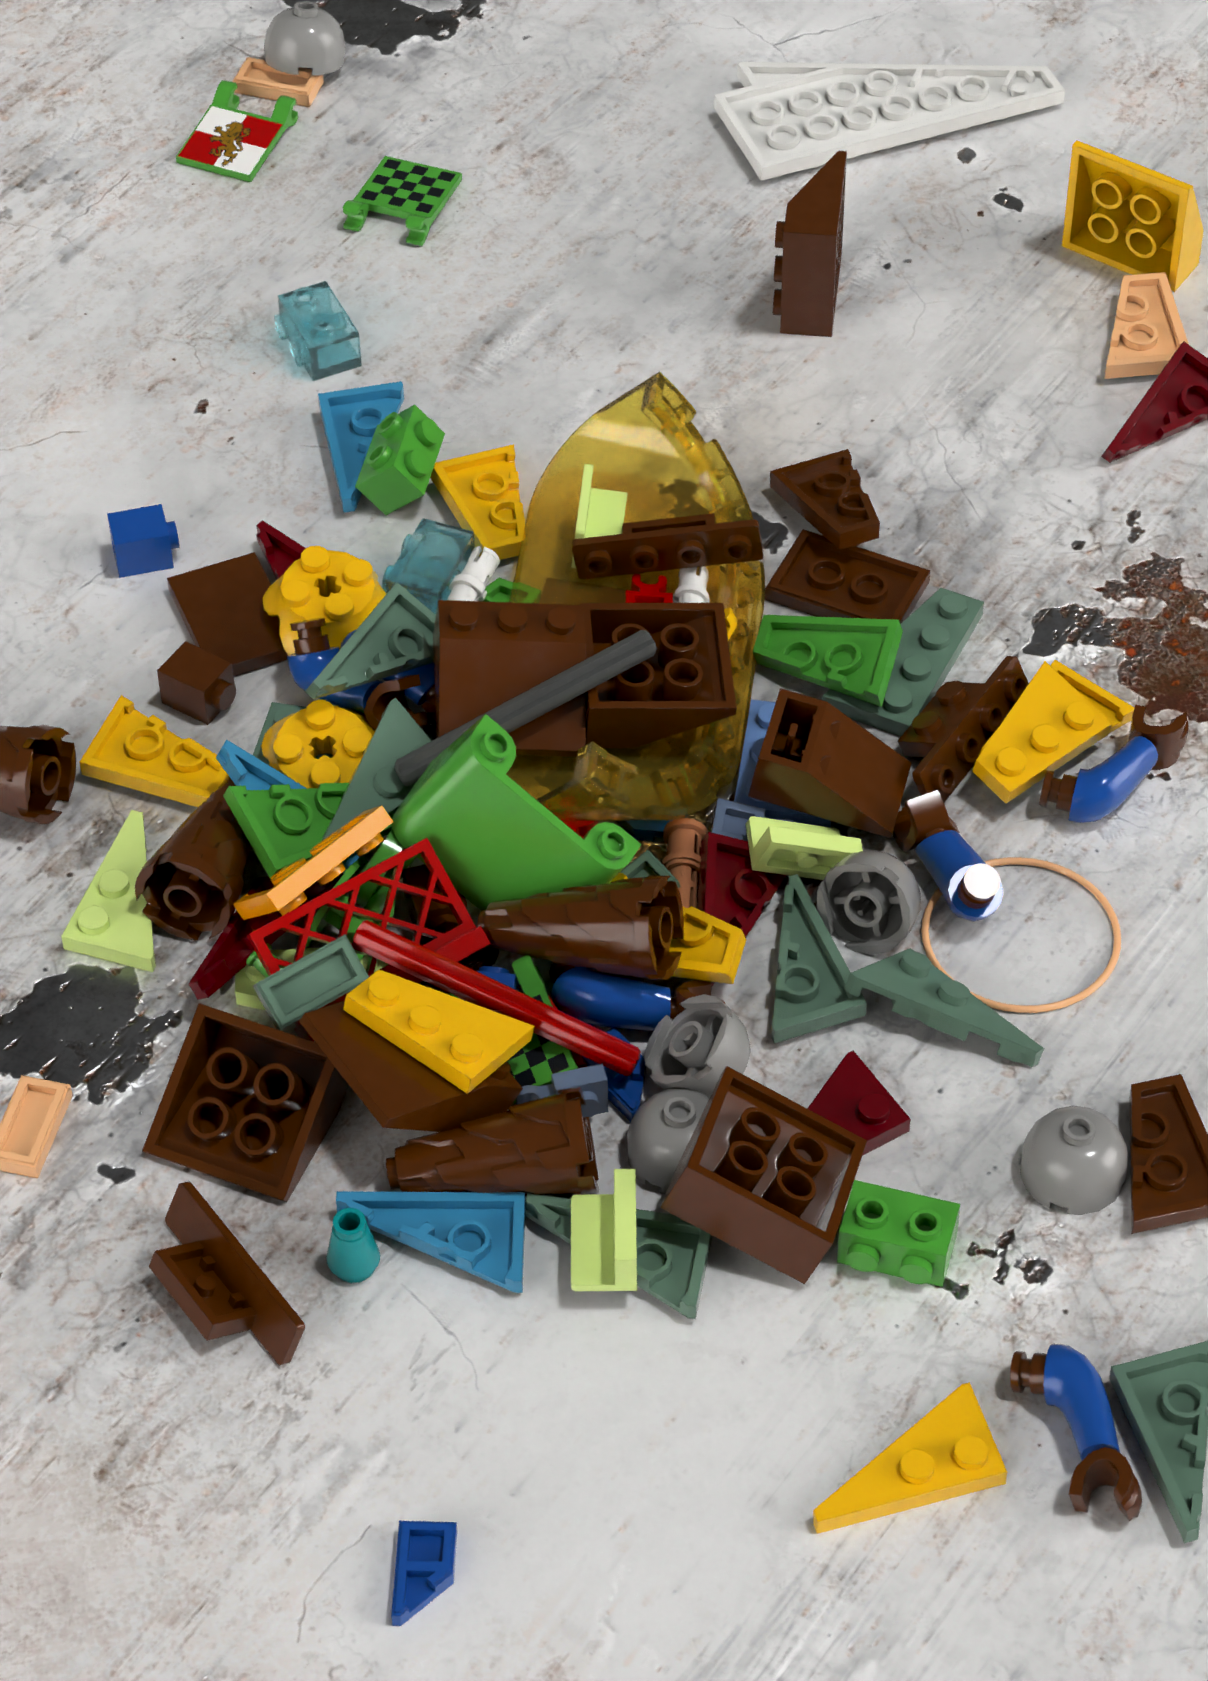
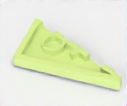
(109, 917)

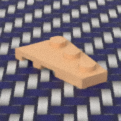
(1144, 328)

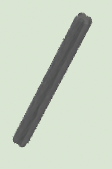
(539, 699)

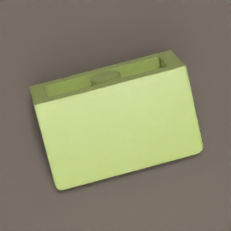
(599, 510)
(796, 847)
(605, 1237)

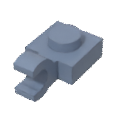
(590, 1079)

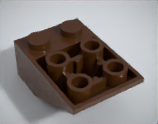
(828, 766)

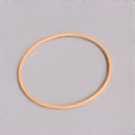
(1045, 1007)

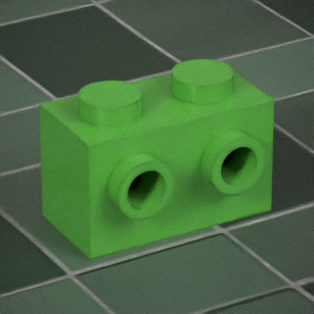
(400, 459)
(898, 1233)

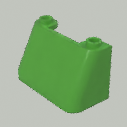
(496, 834)

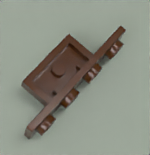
(668, 546)
(958, 725)
(220, 1281)

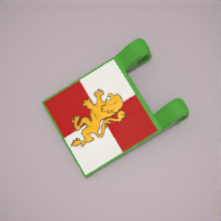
(235, 140)

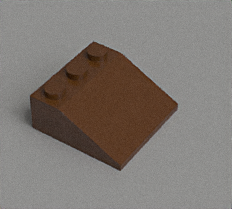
(811, 253)
(498, 652)
(670, 692)
(396, 1085)
(246, 1103)
(765, 1175)

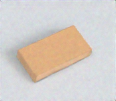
(265, 82)
(32, 1124)

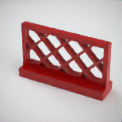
(453, 944)

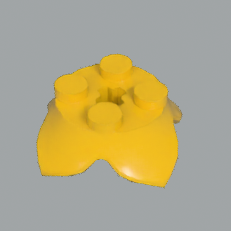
(327, 587)
(316, 730)

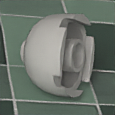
(304, 39)
(869, 901)
(697, 1046)
(662, 1132)
(1074, 1160)

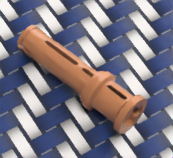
(683, 856)

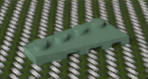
(925, 656)

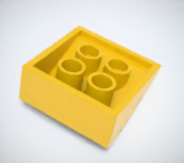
(1131, 216)

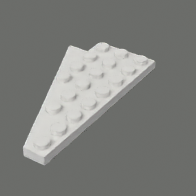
(806, 112)

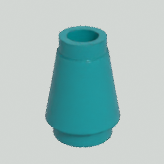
(352, 1248)

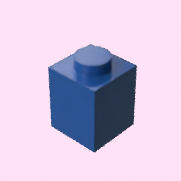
(142, 540)

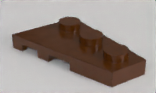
(829, 498)
(1166, 1155)

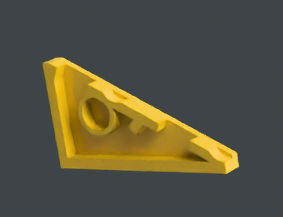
(933, 1461)

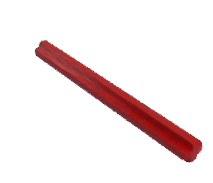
(496, 996)

